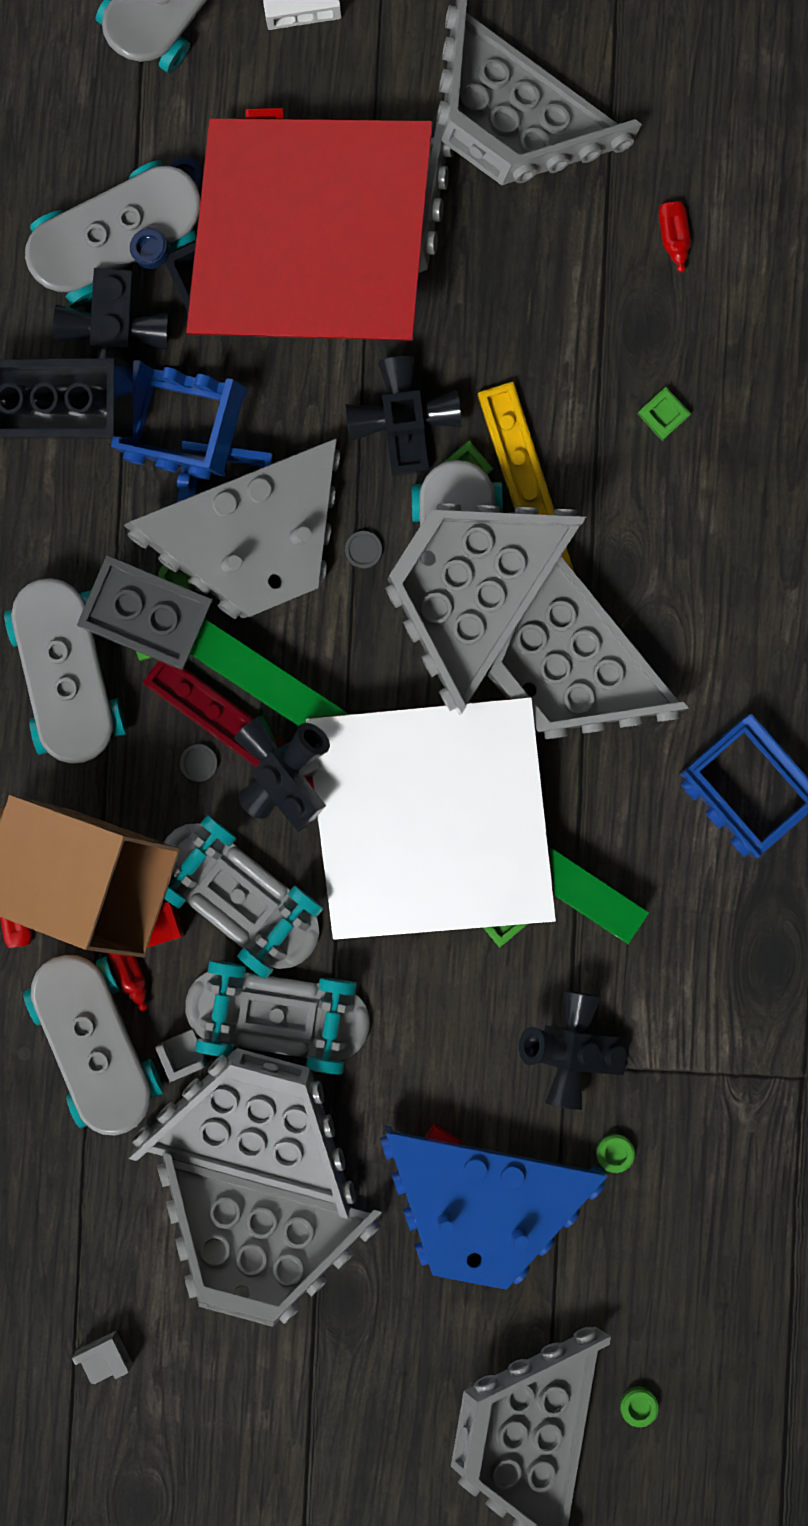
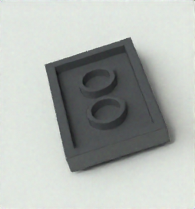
(144, 613)

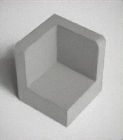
(179, 1055)
(104, 1358)

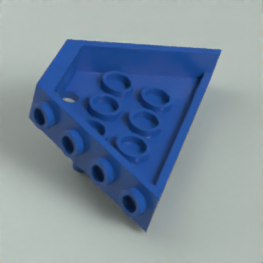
(484, 1205)

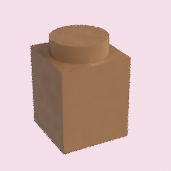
(81, 877)

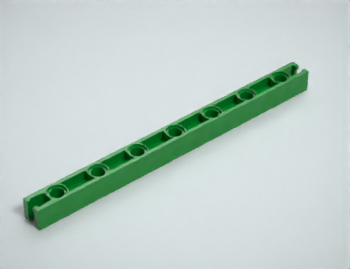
(300, 702)

